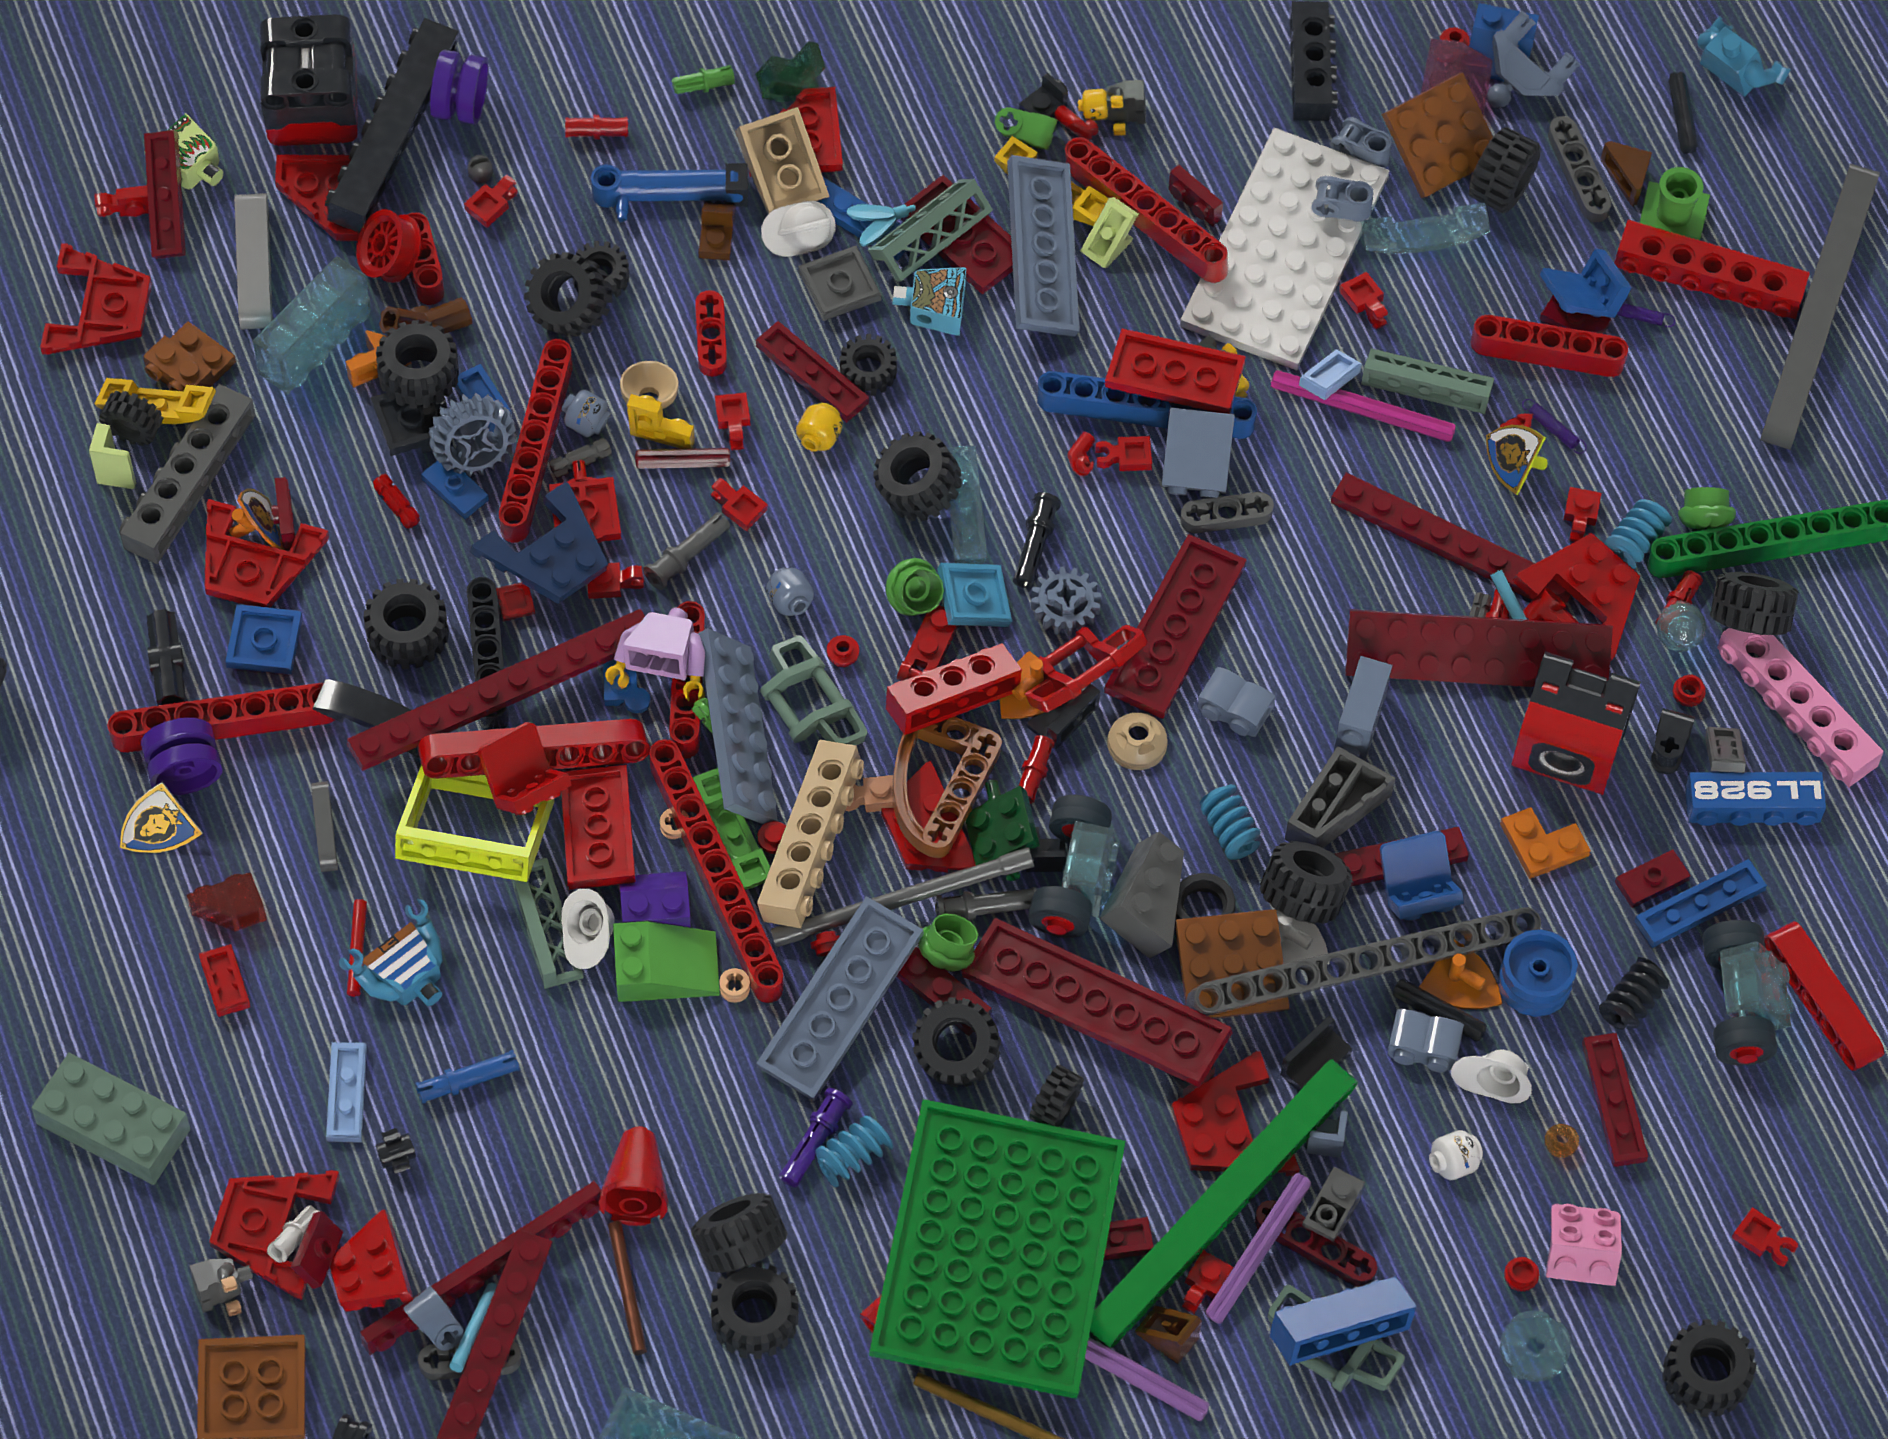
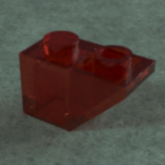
(230, 903)

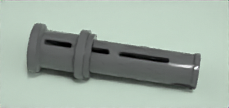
(676, 558)
(970, 905)

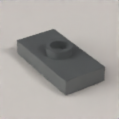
(1725, 749)

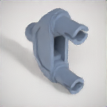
(1519, 71)

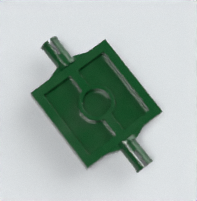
(1001, 825)

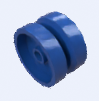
(1537, 973)

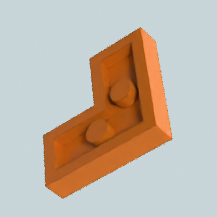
(1542, 851)

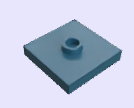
(974, 595)

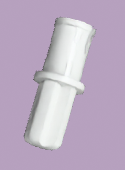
(291, 1236)

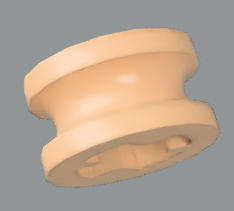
(667, 830)
(734, 996)

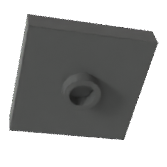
(839, 283)

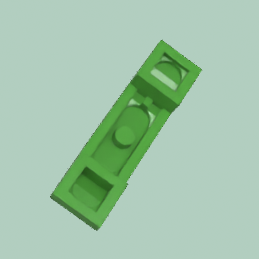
(734, 832)

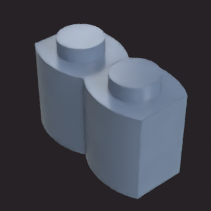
(1236, 701)
(1425, 1040)

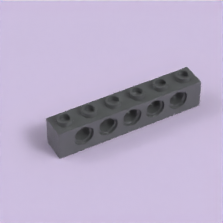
(153, 540)

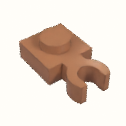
(874, 794)

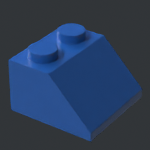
(1492, 19)

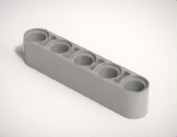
(253, 261)

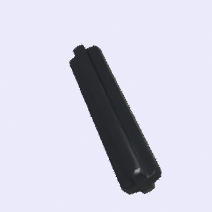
(1683, 112)
(1437, 1007)

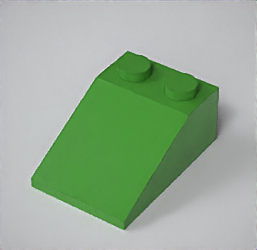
(664, 961)

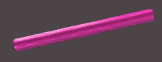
(1369, 408)

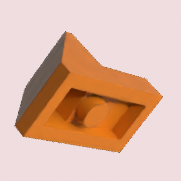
(363, 366)

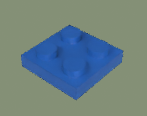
(264, 639)

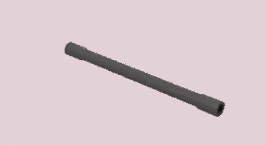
(1003, 865)

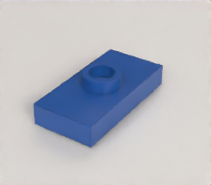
(455, 489)

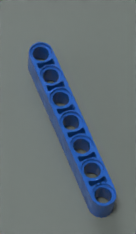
(1128, 408)

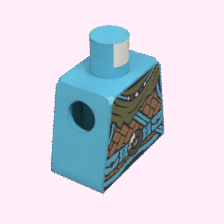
(935, 299)

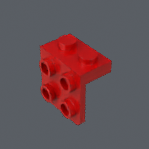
(520, 770)

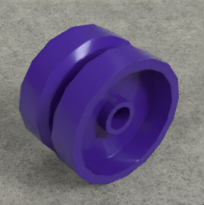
(459, 87)
(182, 755)

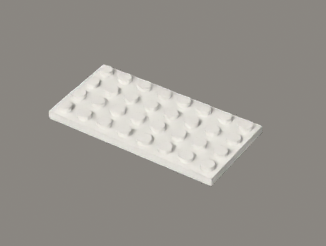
(1281, 253)

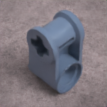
(1363, 142)
(1342, 199)
(434, 1319)

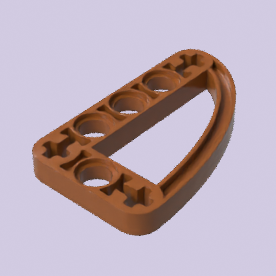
(970, 748)

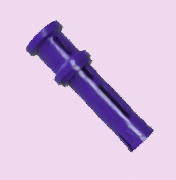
(822, 1123)

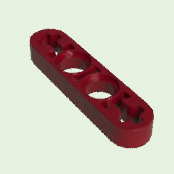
(1312, 1249)

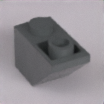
(1334, 1204)

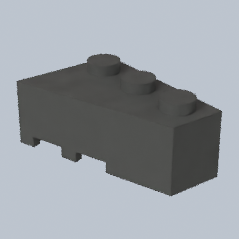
(1338, 799)
(1147, 896)

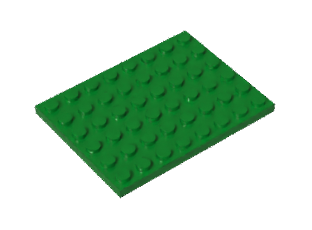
(998, 1249)

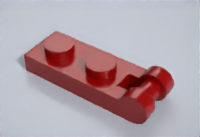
(929, 644)

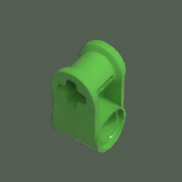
(1031, 127)

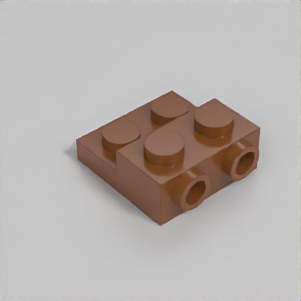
(188, 359)

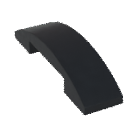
(357, 705)

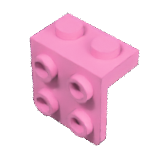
(1584, 1244)

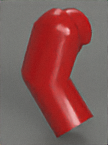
(1076, 124)
(1078, 455)

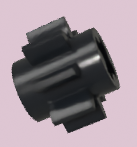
(395, 1150)

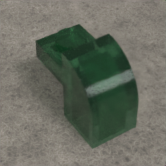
(785, 78)

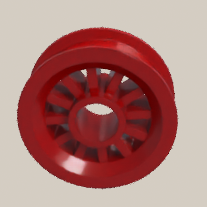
(388, 246)

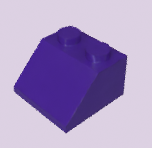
(657, 899)

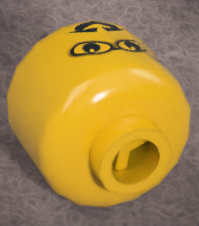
(819, 426)

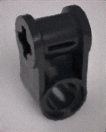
(1670, 742)

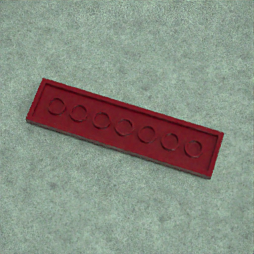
(1472, 647)
(1097, 1002)

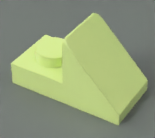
(1110, 233)

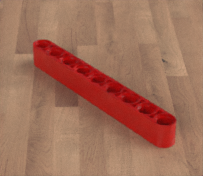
(716, 884)

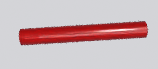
(357, 942)

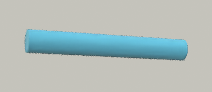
(1508, 595)
(470, 1335)

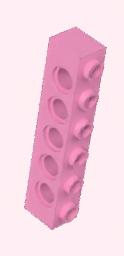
(1818, 705)

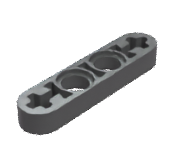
(1584, 167)

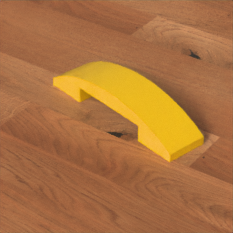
(1085, 203)
(175, 406)

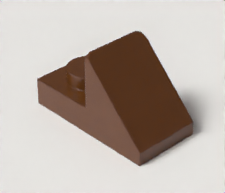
(716, 231)

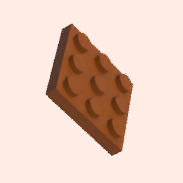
(1439, 134)
(1228, 947)
(252, 1388)

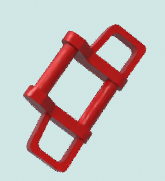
(1103, 652)

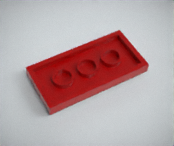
(1175, 371)
(598, 828)

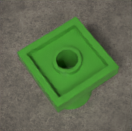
(1676, 203)

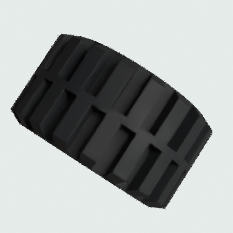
(1504, 170)
(546, 286)
(415, 343)
(929, 493)
(400, 601)
(1754, 603)
(1306, 882)
(943, 1016)
(739, 1232)
(761, 1336)
(1720, 1344)

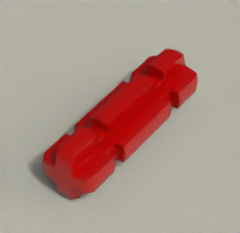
(396, 501)

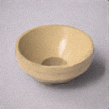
(650, 377)
(1137, 753)

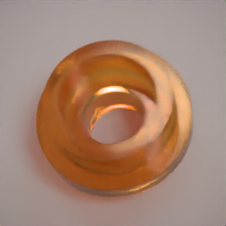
(1561, 1149)

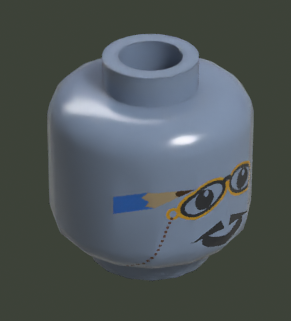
(586, 413)
(789, 590)

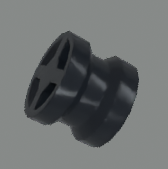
(351, 1429)

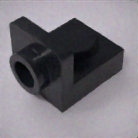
(1046, 98)

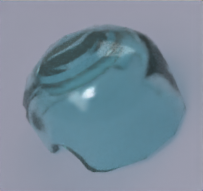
(1681, 627)

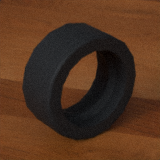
(1205, 883)

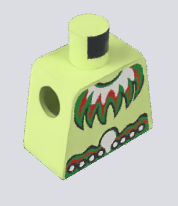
(197, 154)

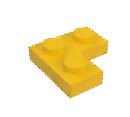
(647, 422)

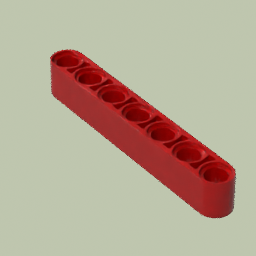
(1161, 219)
(535, 453)
(236, 706)
(564, 746)

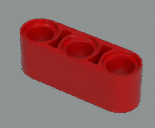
(429, 269)

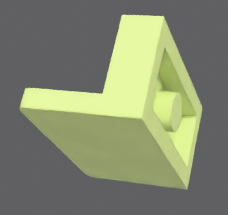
(110, 465)

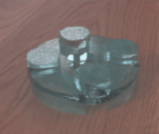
(1546, 1331)

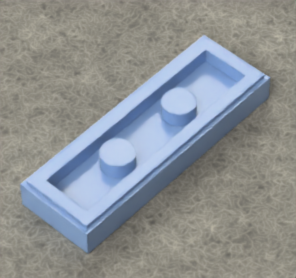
(346, 1092)

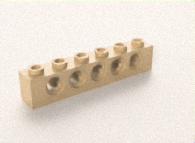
(798, 843)

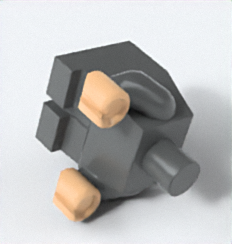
(219, 1282)

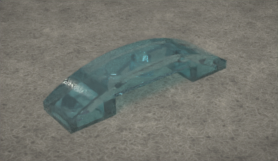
(1426, 233)

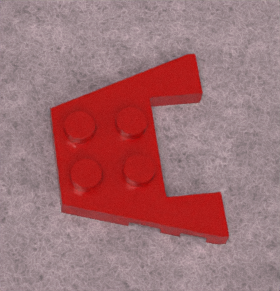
(111, 307)
(249, 570)
(1592, 577)
(1213, 1120)
(255, 1216)

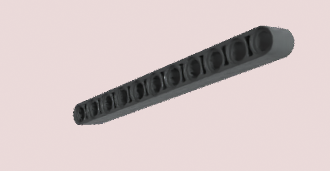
(1820, 307)
(1349, 965)

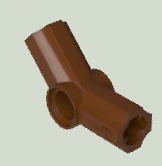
(450, 316)

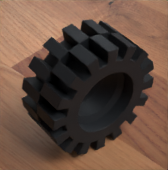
(609, 257)
(869, 349)
(131, 418)
(1056, 1097)

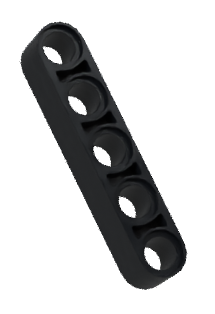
(486, 640)

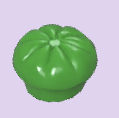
(1706, 508)
(914, 587)
(949, 942)

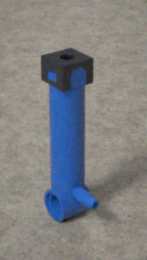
(668, 185)

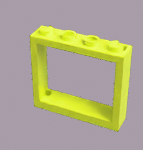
(460, 851)

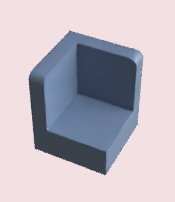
(1328, 1138)

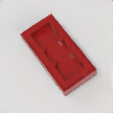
(224, 980)

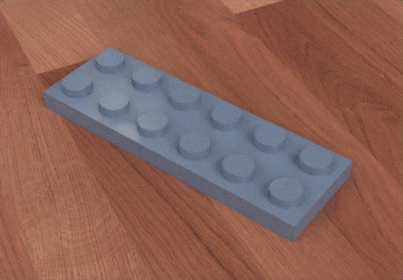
(1043, 246)
(738, 728)
(840, 998)

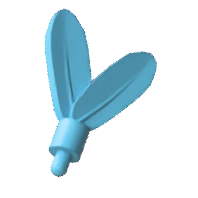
(883, 218)

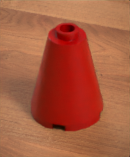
(635, 1180)

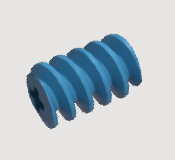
(1638, 531)
(1229, 822)
(851, 1148)

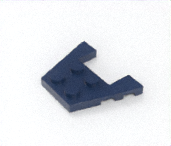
(556, 561)

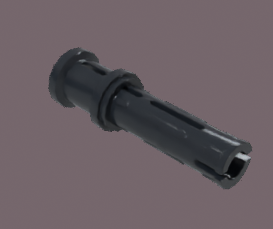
(1039, 527)

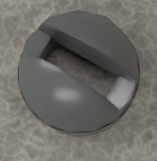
(480, 168)

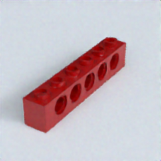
(1699, 258)

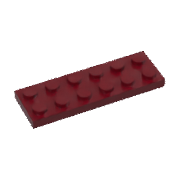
(1177, 625)

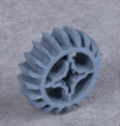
(469, 425)

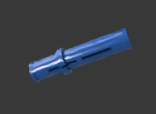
(467, 1076)

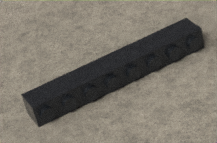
(390, 128)

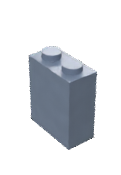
(1197, 452)
(1363, 707)

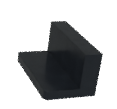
(1066, 718)
(1313, 1053)

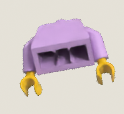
(661, 647)

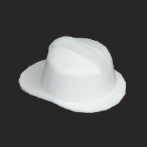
(798, 228)
(586, 928)
(1494, 1075)

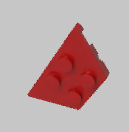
(923, 794)
(370, 1267)

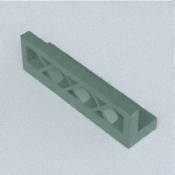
(923, 220)
(1427, 381)
(534, 928)

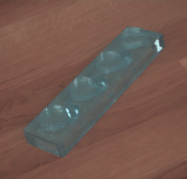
(966, 511)

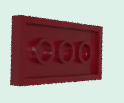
(982, 249)

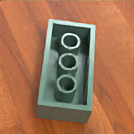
(111, 1118)

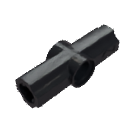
(166, 657)

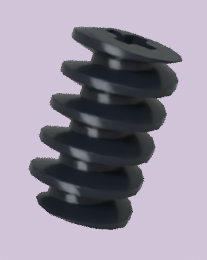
(1634, 994)

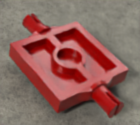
(597, 502)

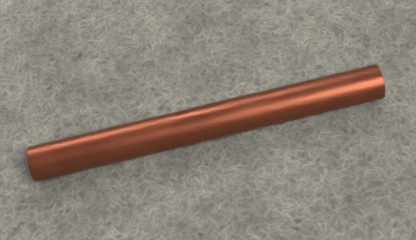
(627, 1288)

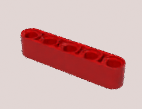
(1536, 337)
(681, 721)
(1825, 997)

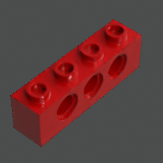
(953, 689)

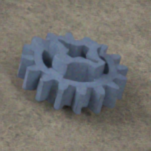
(1053, 609)

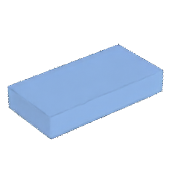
(1330, 374)

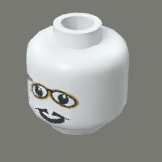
(1455, 1155)

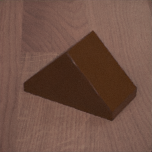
(1627, 168)
(1170, 1331)

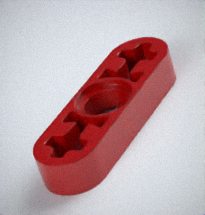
(705, 344)

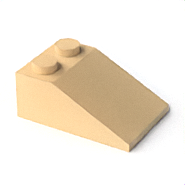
(782, 160)

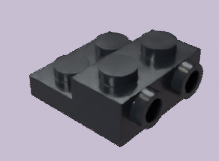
(405, 426)

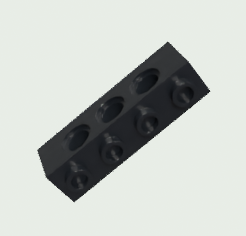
(1305, 20)

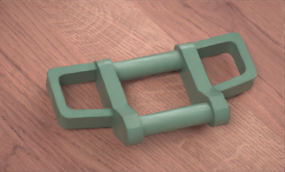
(821, 718)
(1350, 1371)

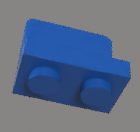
(1595, 291)
(1419, 876)

